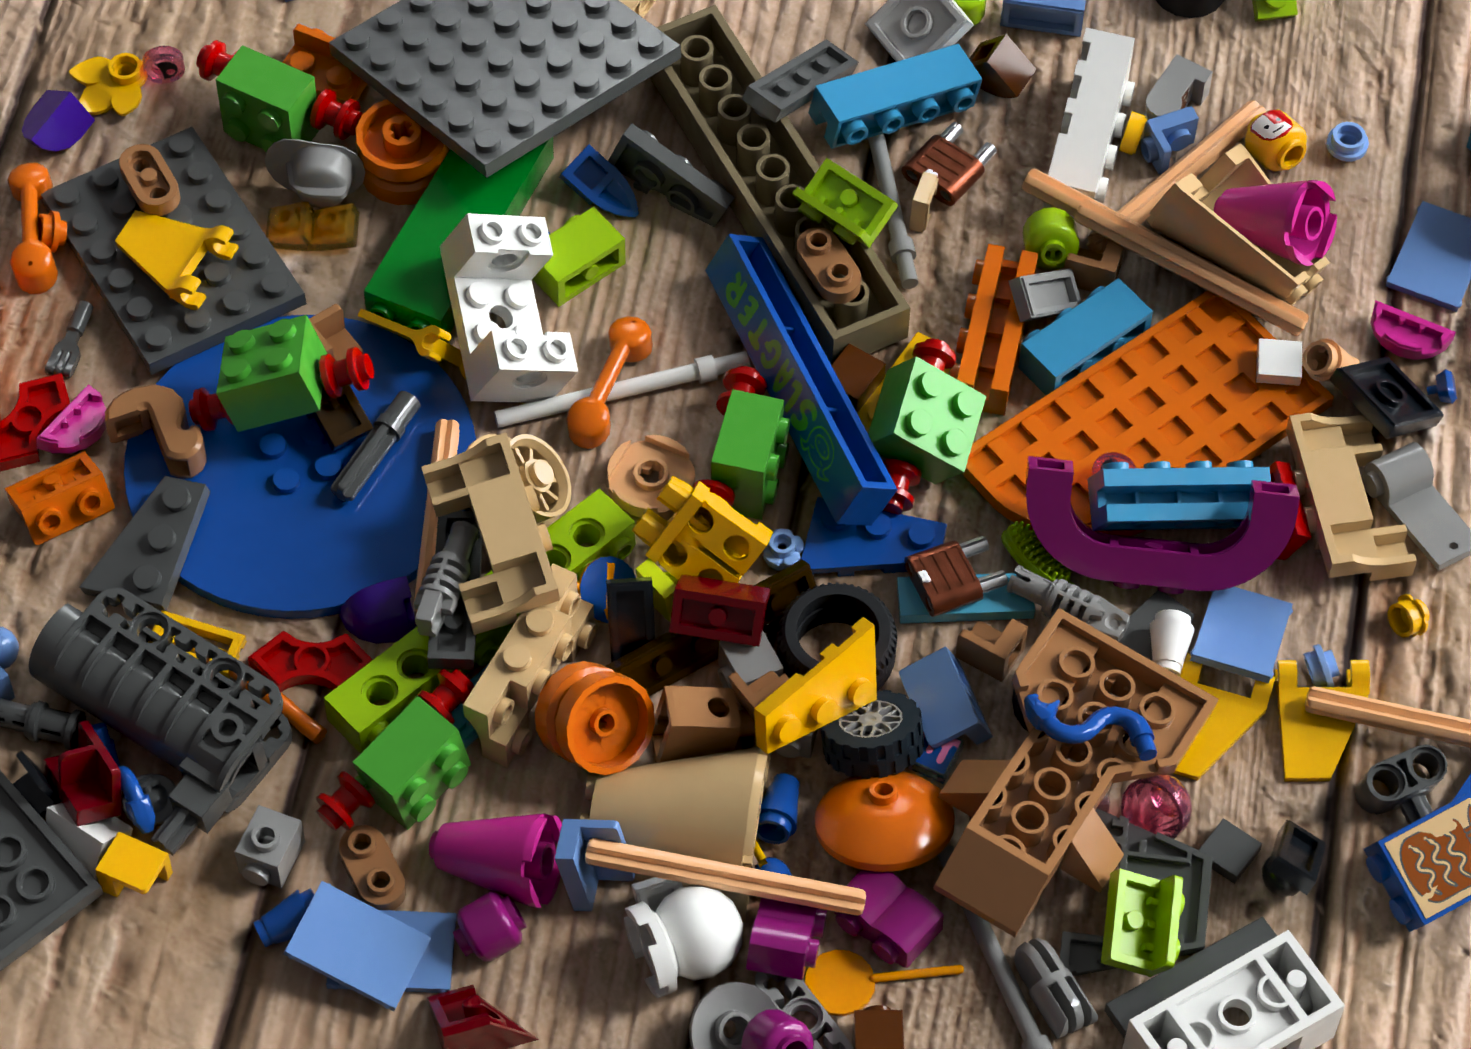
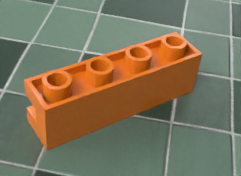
(994, 330)

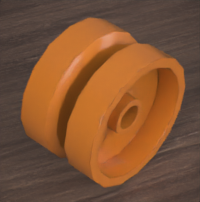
(396, 154)
(594, 717)

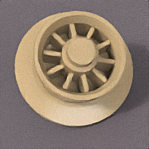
(544, 470)

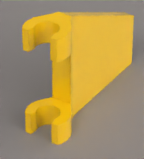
(172, 251)
(426, 340)
(1226, 724)
(1311, 741)

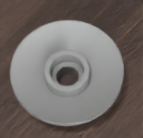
(724, 1003)

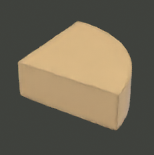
(921, 202)

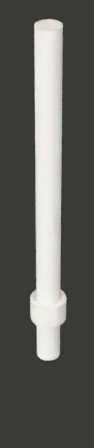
(703, 369)

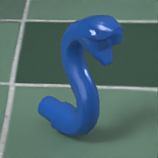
(1044, 718)
(137, 805)

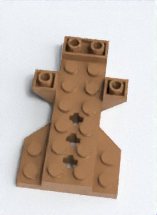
(1041, 805)

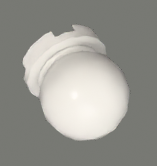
(688, 936)

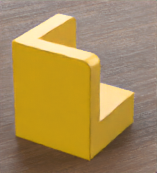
(131, 865)

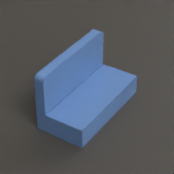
(944, 699)
(578, 876)

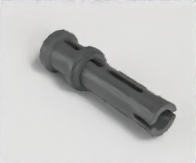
(42, 722)

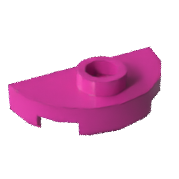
(1408, 334)
(76, 425)

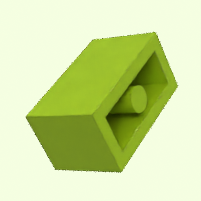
(582, 255)

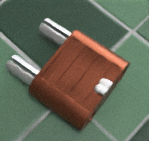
(954, 166)
(946, 577)

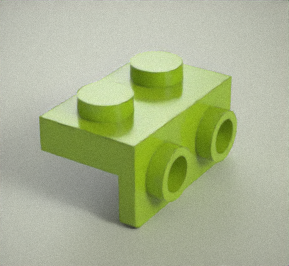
(845, 202)
(1142, 922)

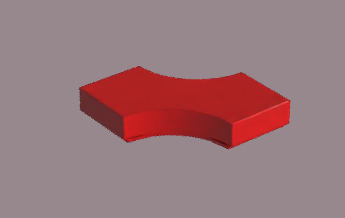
(35, 410)
(298, 662)

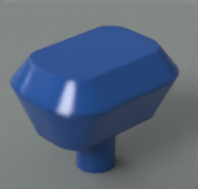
(1445, 387)

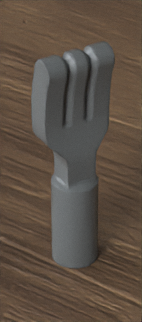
(66, 352)

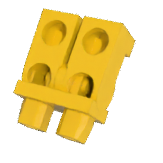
(702, 535)

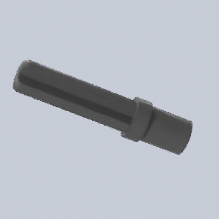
(387, 430)

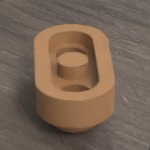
(155, 185)
(825, 262)
(371, 865)

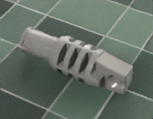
(440, 586)
(1070, 598)

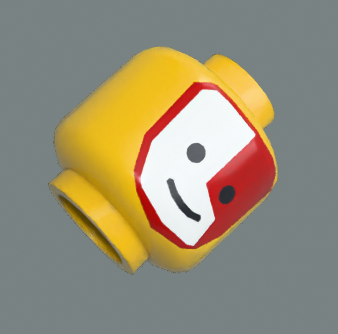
(1276, 140)

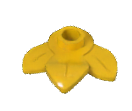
(108, 85)

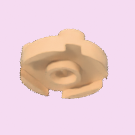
(632, 460)

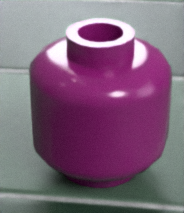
(489, 927)
(776, 1031)

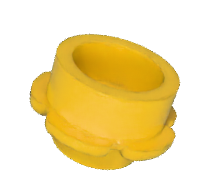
(1408, 616)

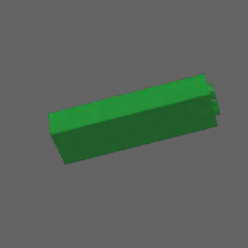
(411, 277)

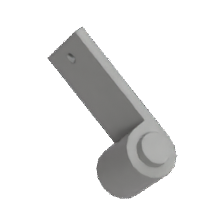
(1406, 490)

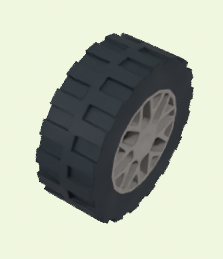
(875, 738)

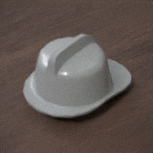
(315, 170)

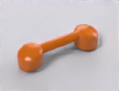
(31, 259)
(589, 417)

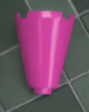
(1283, 217)
(502, 855)

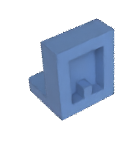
(1168, 134)

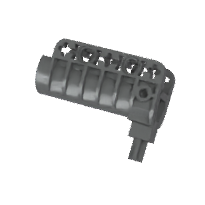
(167, 703)

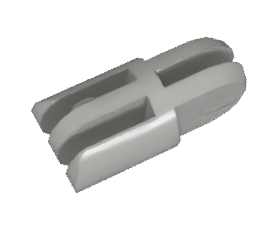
(1053, 988)

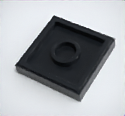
(1386, 397)

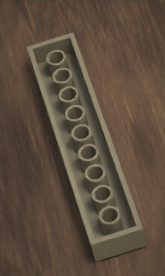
(761, 169)

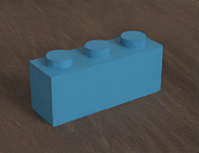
(1083, 335)

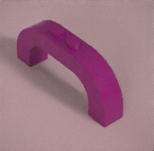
(1158, 562)

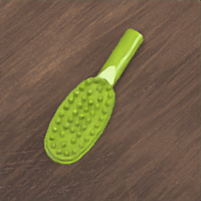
(1031, 554)

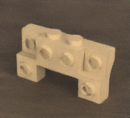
(1335, 499)
(504, 509)
(522, 667)

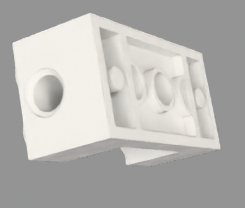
(491, 271)
(1275, 986)

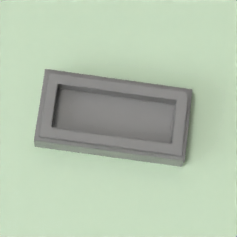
(1044, 294)

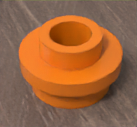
(52, 230)

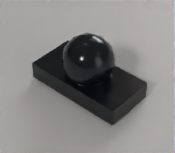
(629, 614)
(1293, 861)

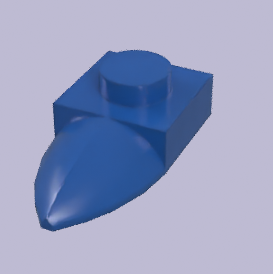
(600, 183)

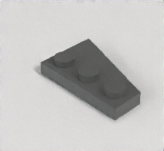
(659, 169)
(153, 544)

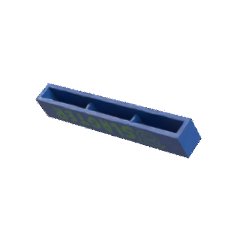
(798, 371)

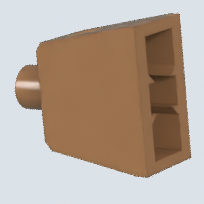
(698, 722)

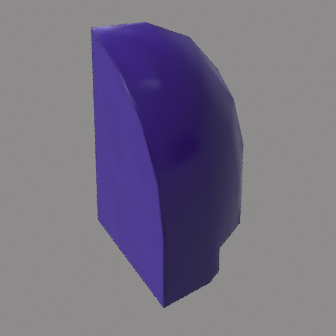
(56, 121)
(380, 612)

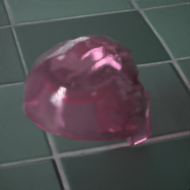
(1158, 805)

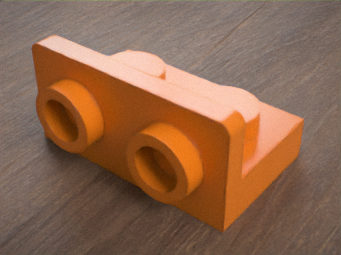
(313, 57)
(61, 497)

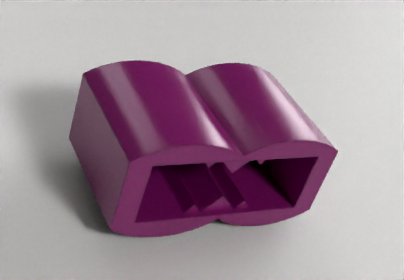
(893, 918)
(784, 938)

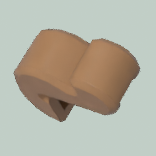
(164, 413)

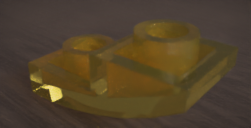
(306, 229)

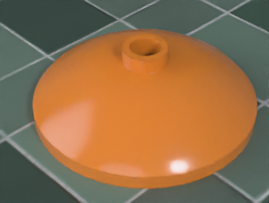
(884, 822)

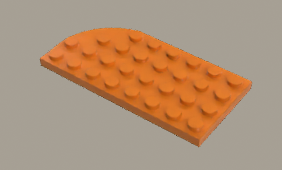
(1164, 396)

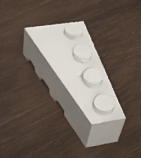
(1094, 114)

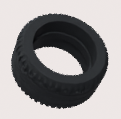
(835, 605)

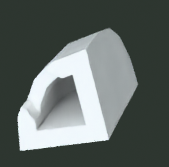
(86, 841)

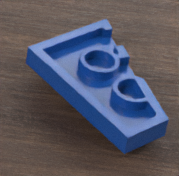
(865, 547)

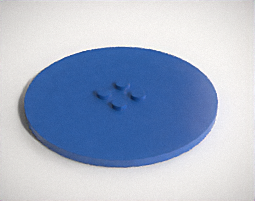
(271, 526)

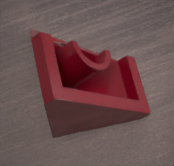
(470, 1022)

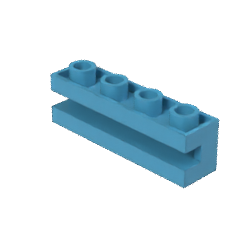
(895, 96)
(1172, 497)

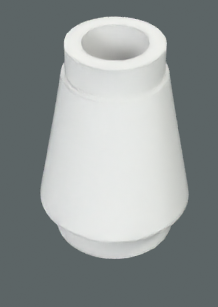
(1171, 639)

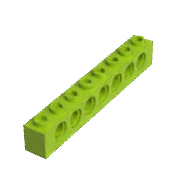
(386, 677)

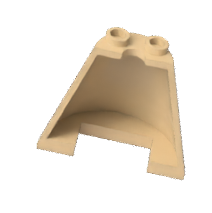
(1189, 219)
(688, 807)

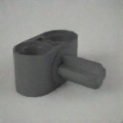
(1405, 786)

